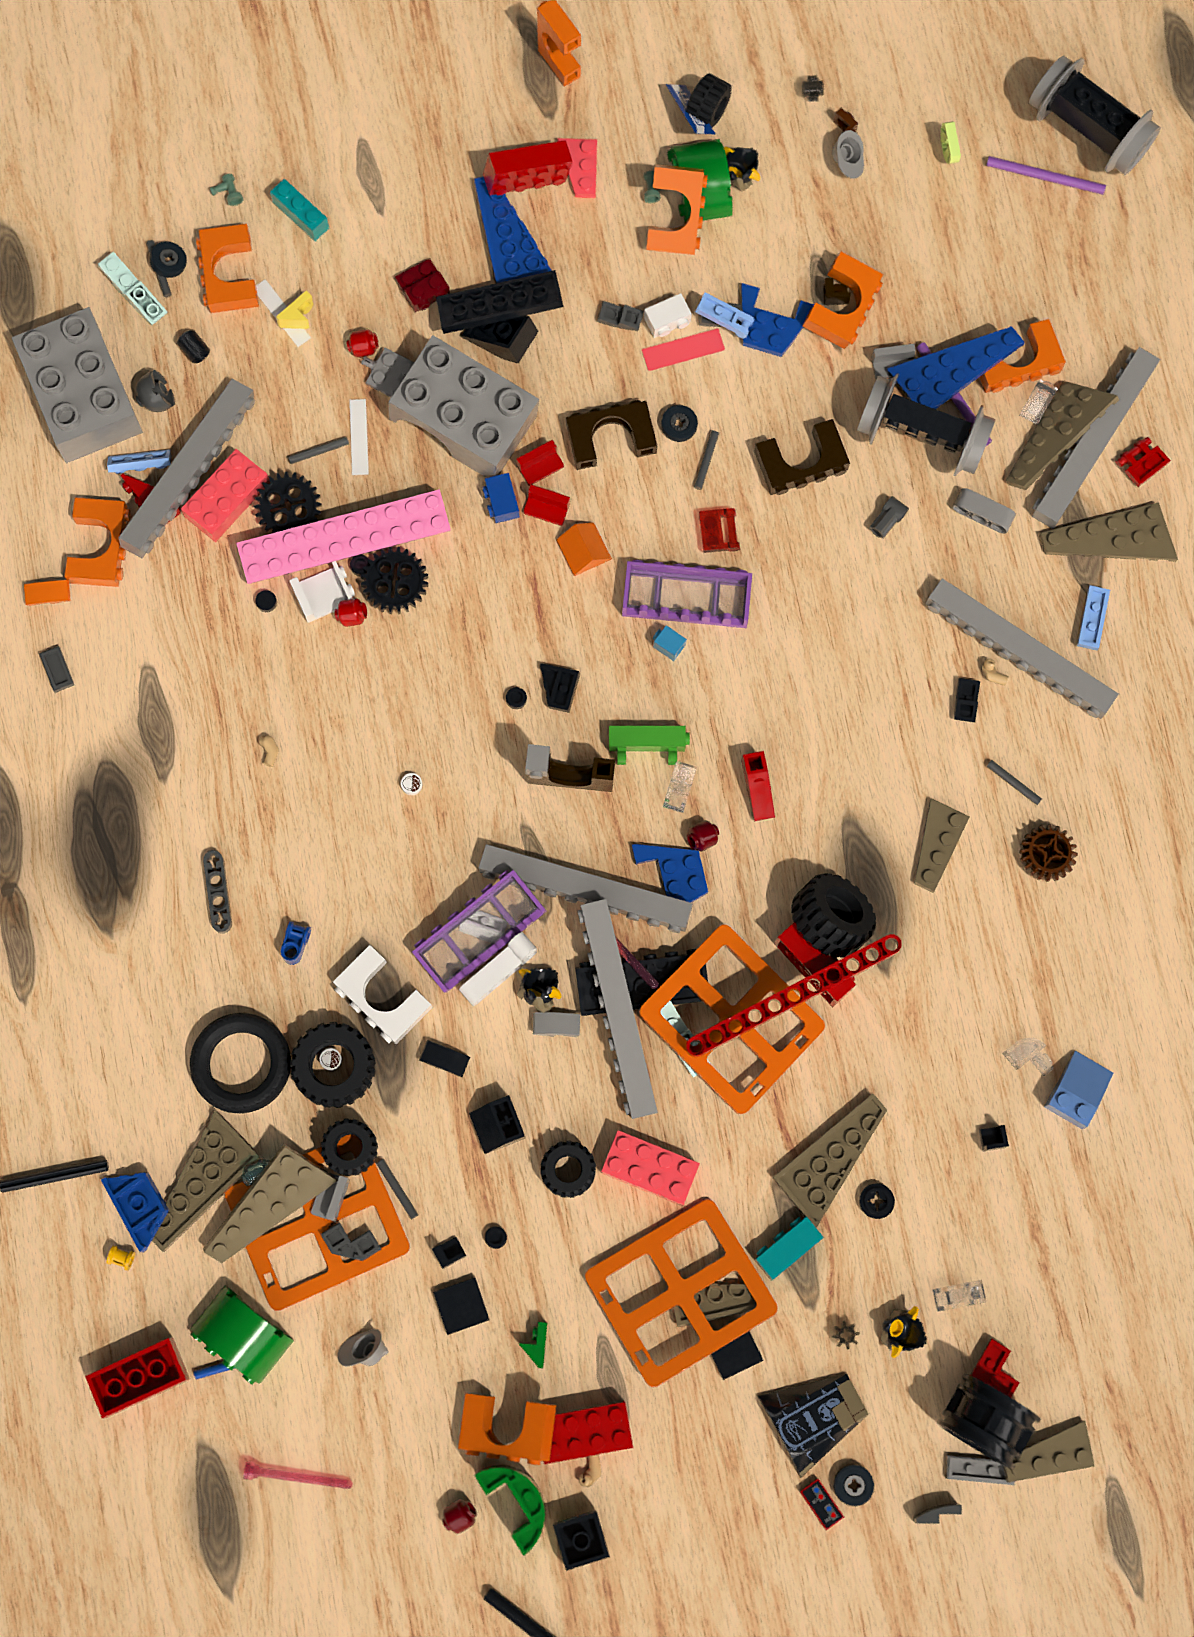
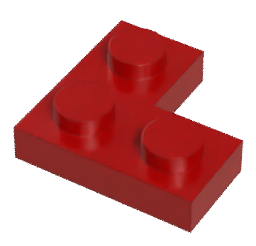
(989, 1368)

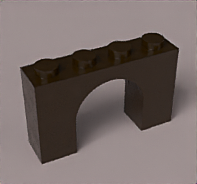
(633, 417)
(782, 477)
(595, 777)

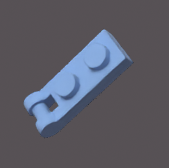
(724, 315)

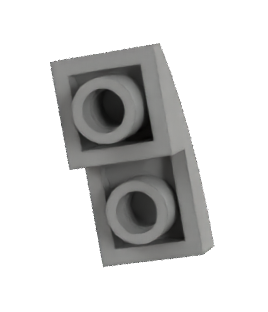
(556, 1024)

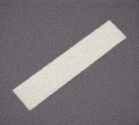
(276, 306)
(359, 443)

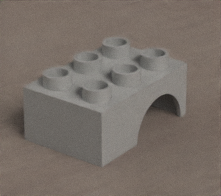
(77, 385)
(464, 407)

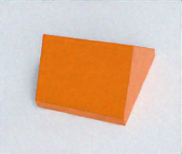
(583, 548)

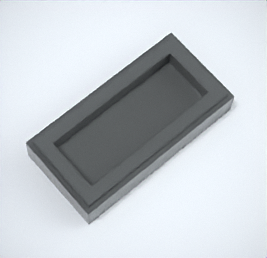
(57, 669)

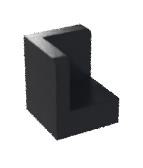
(993, 1138)
(449, 1253)

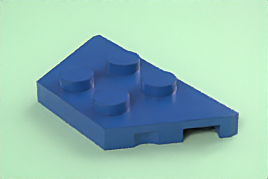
(138, 1206)

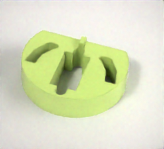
(950, 143)

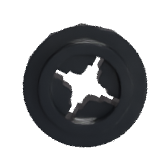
(883, 1193)

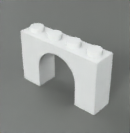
(394, 1023)

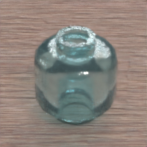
(253, 1170)

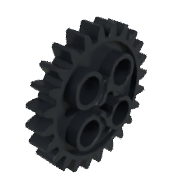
(282, 488)
(412, 582)

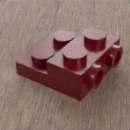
(422, 285)

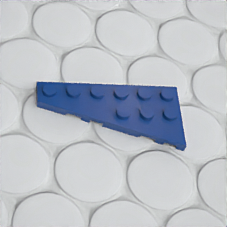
(508, 240)
(943, 374)

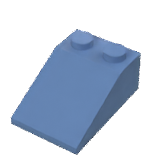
(1079, 1090)

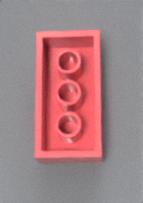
(225, 495)
(650, 1168)

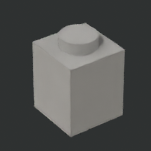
(537, 761)

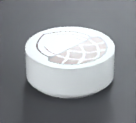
(411, 784)
(330, 1059)

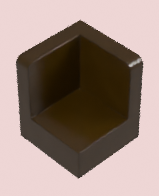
(835, 293)

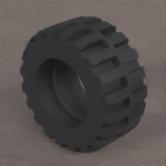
(833, 915)
(311, 1044)

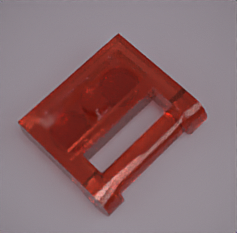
(712, 530)

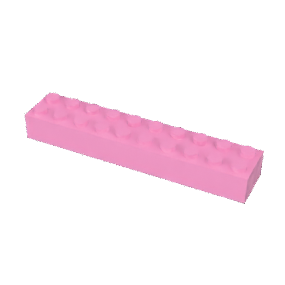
(343, 537)

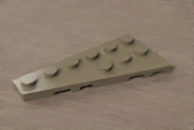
(1060, 427)
(1121, 535)
(823, 1167)
(205, 1178)
(277, 1192)

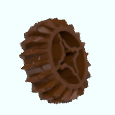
(1040, 850)

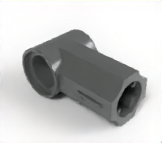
(891, 514)

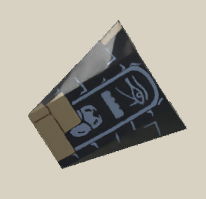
(814, 1417)

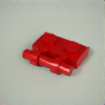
(1145, 467)

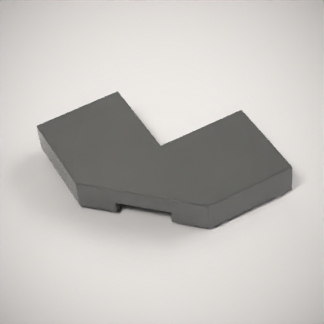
(341, 1245)

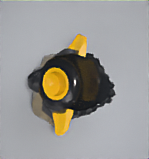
(742, 166)
(539, 987)
(903, 1331)

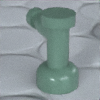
(651, 195)
(234, 197)

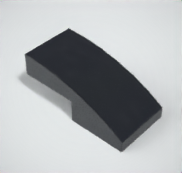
(966, 700)
(444, 1058)

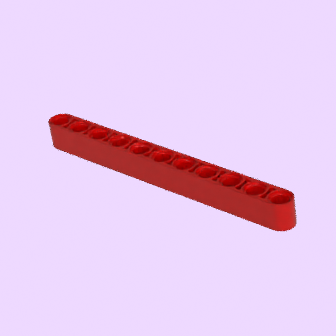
(801, 987)

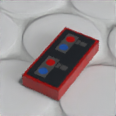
(822, 1504)

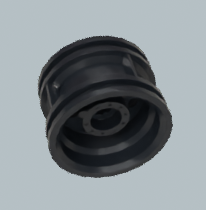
(989, 1421)

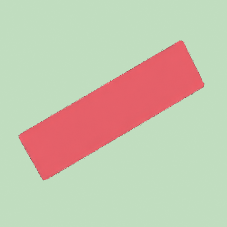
(683, 349)

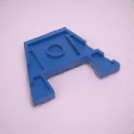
(771, 331)
(679, 869)

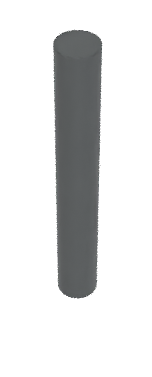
(162, 280)
(318, 450)
(706, 460)
(1014, 782)
(397, 1189)

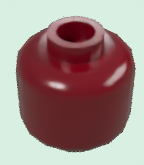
(702, 835)
(459, 1516)

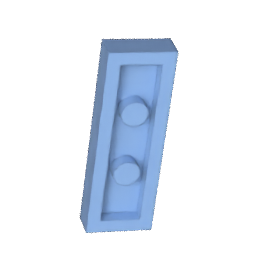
(139, 461)
(1093, 617)

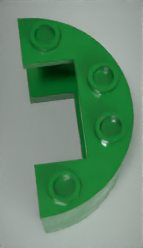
(712, 158)
(240, 1336)
(527, 1495)

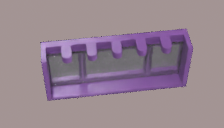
(687, 594)
(478, 930)

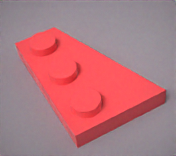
(584, 166)

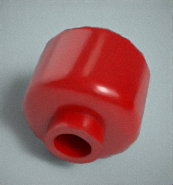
(362, 343)
(351, 612)

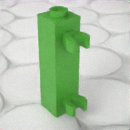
(648, 739)

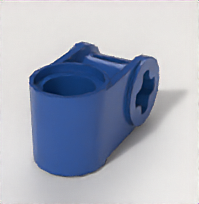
(295, 938)

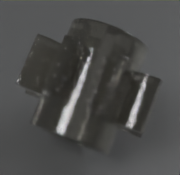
(812, 88)
(849, 1339)

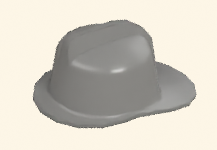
(849, 154)
(362, 1348)

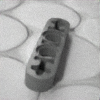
(214, 892)

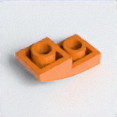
(47, 592)

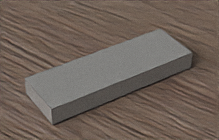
(975, 1470)

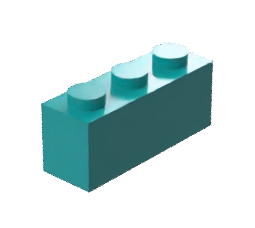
(299, 210)
(788, 1247)

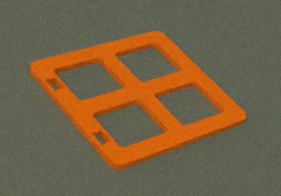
(768, 981)
(338, 1271)
(682, 1292)

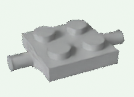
(387, 371)

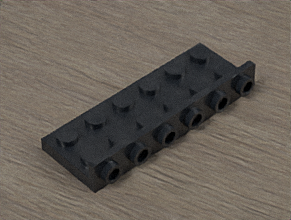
(499, 302)
(659, 967)

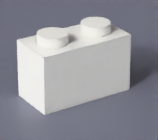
(667, 316)

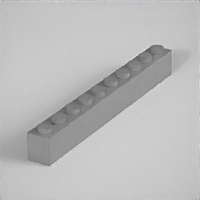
(1092, 443)
(187, 468)
(1021, 649)
(588, 888)
(618, 1008)

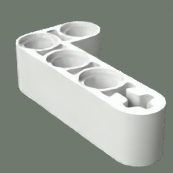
(486, 980)

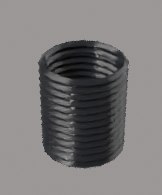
(193, 346)

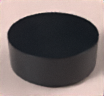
(357, 564)
(266, 601)
(516, 698)
(495, 1237)

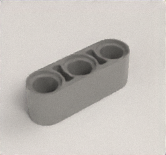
(984, 510)

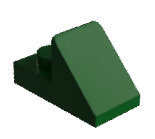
(537, 1351)

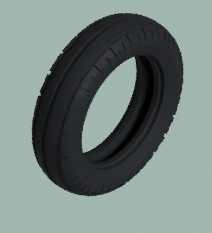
(216, 1032)

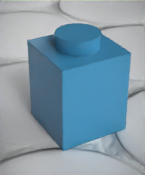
(669, 642)

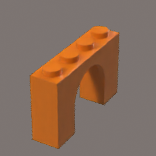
(556, 40)
(690, 183)
(214, 245)
(863, 283)
(1047, 360)
(106, 568)
(478, 1434)

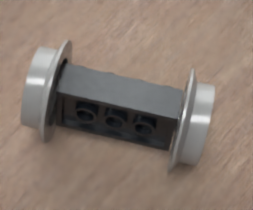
(1094, 114)
(926, 423)

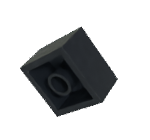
(581, 1540)

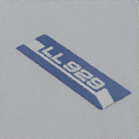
(682, 95)

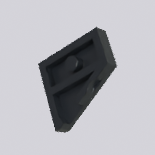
(559, 686)

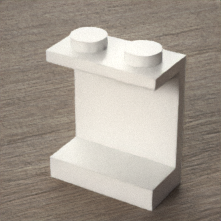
(322, 592)

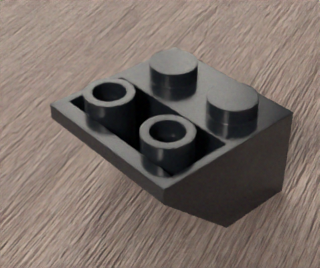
(497, 1124)

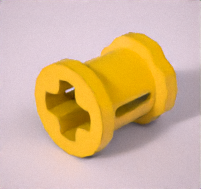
(120, 1257)

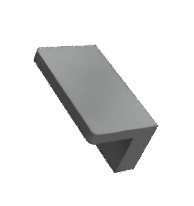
(889, 357)
(329, 1201)

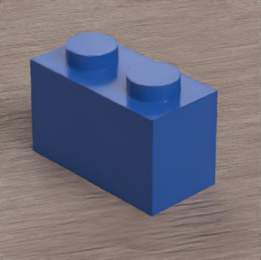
(501, 497)

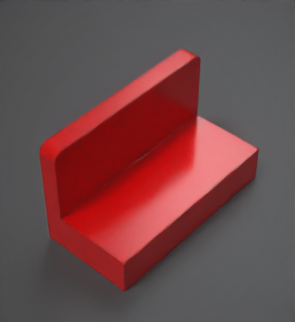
(540, 463)
(546, 505)

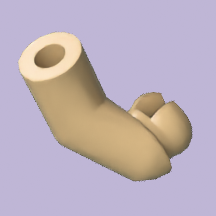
(991, 673)
(271, 749)
(593, 1473)

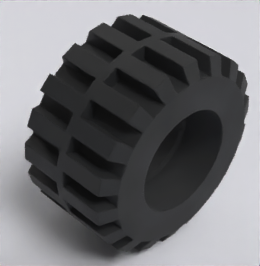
(709, 99)
(333, 1136)
(574, 1150)

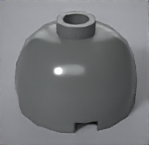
(153, 393)

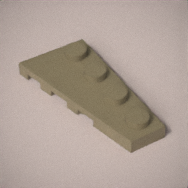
(940, 838)
(719, 1302)
(1053, 1455)

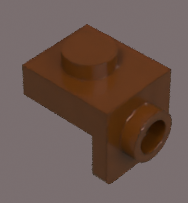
(845, 120)

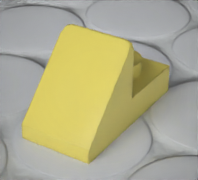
(293, 314)

